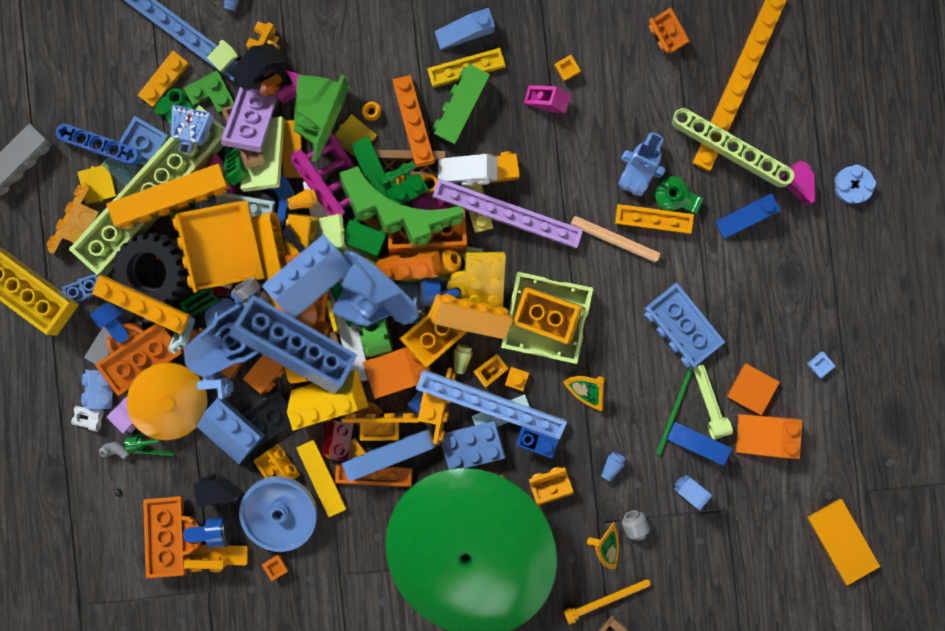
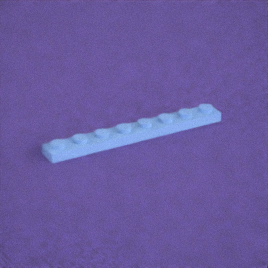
(491, 404)

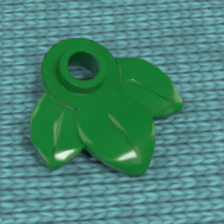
(165, 104)

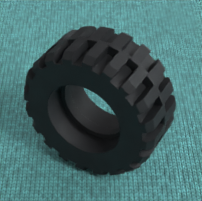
(129, 266)

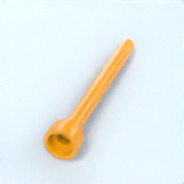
(573, 614)

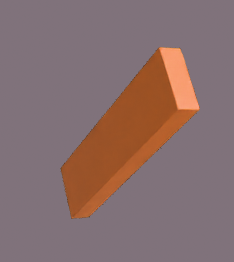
(387, 476)

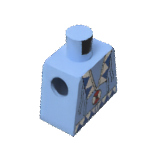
(190, 127)

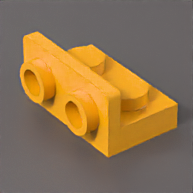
(276, 463)

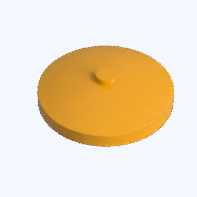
(166, 401)

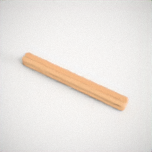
(615, 239)

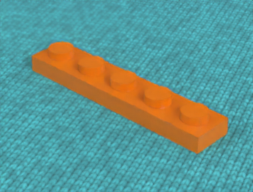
(413, 121)

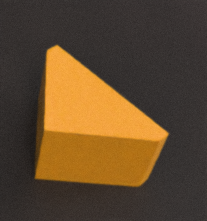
(490, 370)

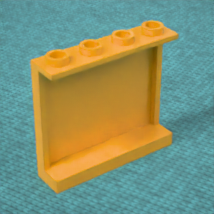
(219, 245)

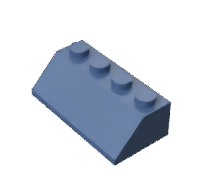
(307, 277)

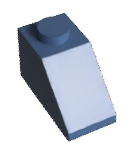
(692, 492)

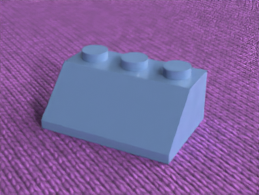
(230, 430)

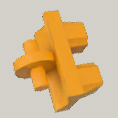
(267, 34)

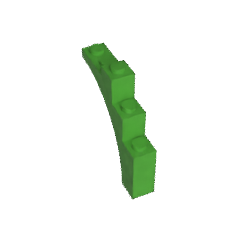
(393, 216)

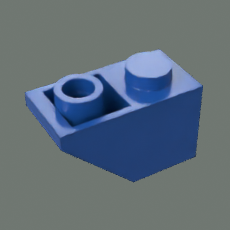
(537, 442)

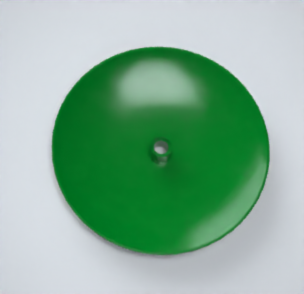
(493, 524)

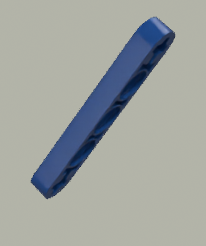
(107, 144)

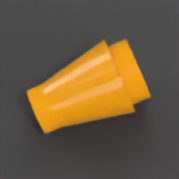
(304, 199)

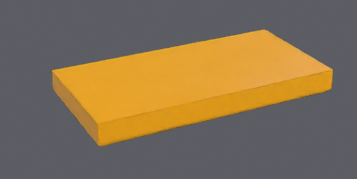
(843, 541)

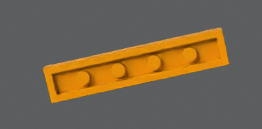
(141, 304)

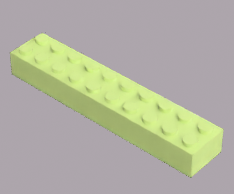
(102, 239)

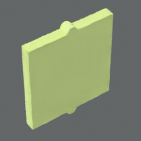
(333, 229)

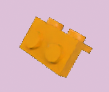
(550, 485)

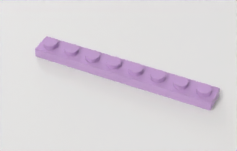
(507, 213)

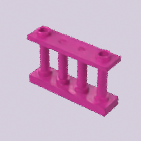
(314, 177)

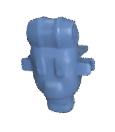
(642, 165)

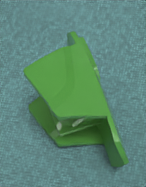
(318, 108)

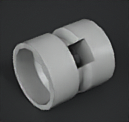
(247, 289)

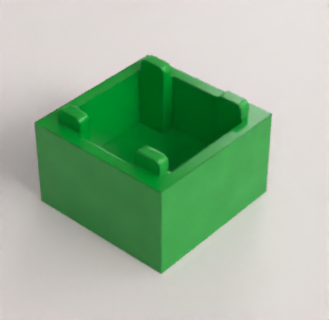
(365, 238)

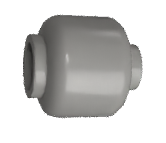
(635, 525)

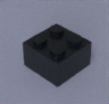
(257, 66)

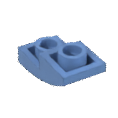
(81, 289)

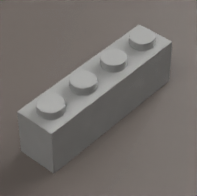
(21, 155)

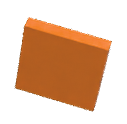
(753, 389)

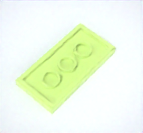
(269, 174)

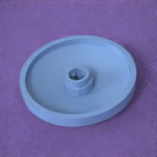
(278, 514)

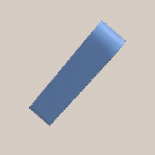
(388, 454)

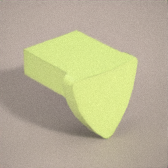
(223, 56)

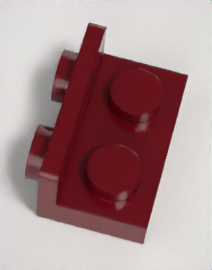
(337, 440)

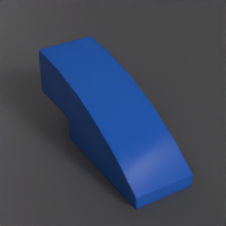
(699, 443)

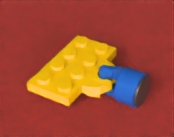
(479, 282)

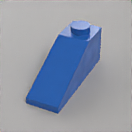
(748, 216)

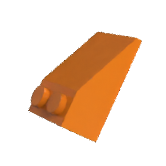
(393, 372)
(769, 436)

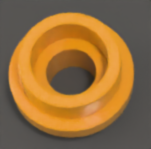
(371, 105)

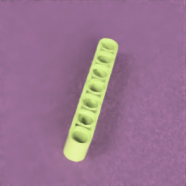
(742, 148)

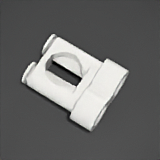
(94, 418)

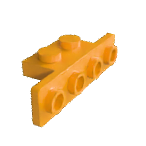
(76, 220)
(434, 411)
(379, 428)
(216, 558)

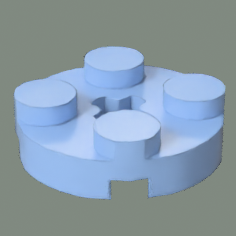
(865, 184)

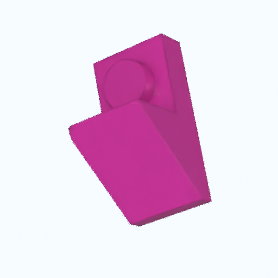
(288, 91)

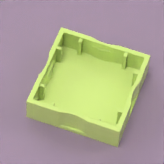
(537, 344)

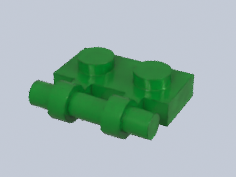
(406, 190)

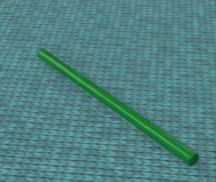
(674, 412)

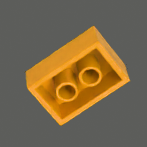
(548, 315)

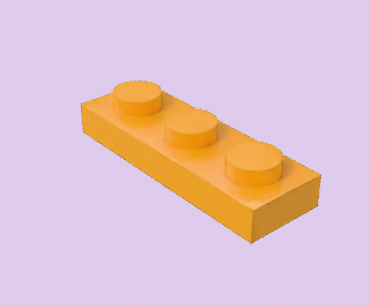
(163, 79)

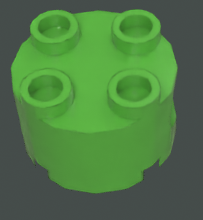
(376, 338)

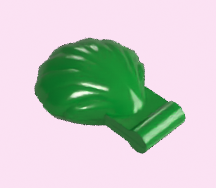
(682, 197)

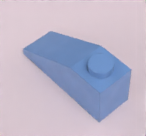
(465, 29)

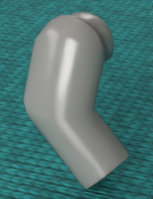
(113, 448)

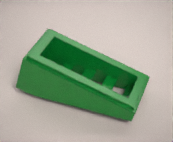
(234, 168)

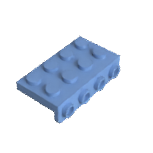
(683, 326)

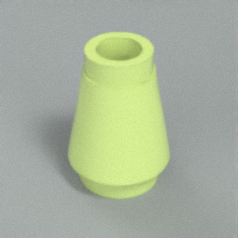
(462, 356)

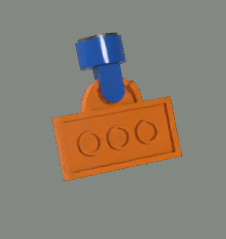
(130, 347)
(173, 536)

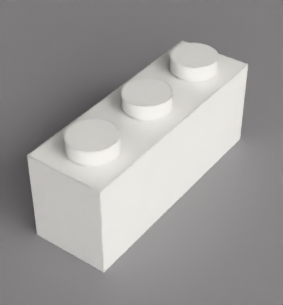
(468, 169)

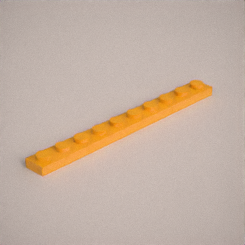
(741, 77)

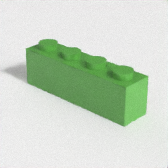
(461, 104)

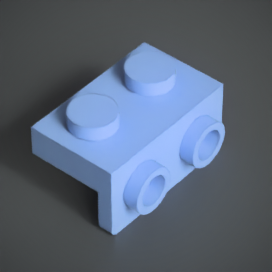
(223, 385)
(97, 391)

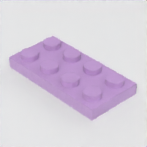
(249, 120)

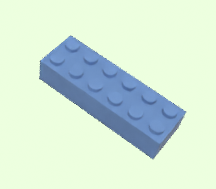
(293, 344)

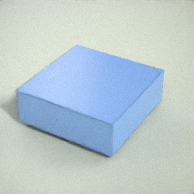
(821, 365)

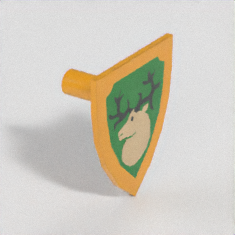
(587, 390)
(607, 548)

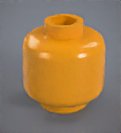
(450, 262)

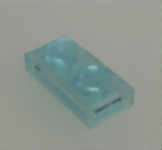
(122, 172)

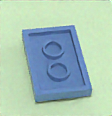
(473, 445)

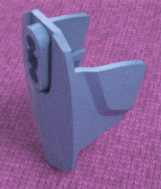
(371, 295)
(215, 348)

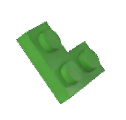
(211, 87)

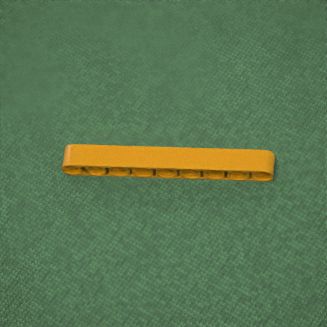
(272, 255)

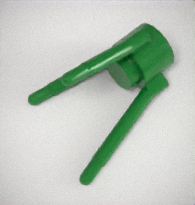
(136, 444)

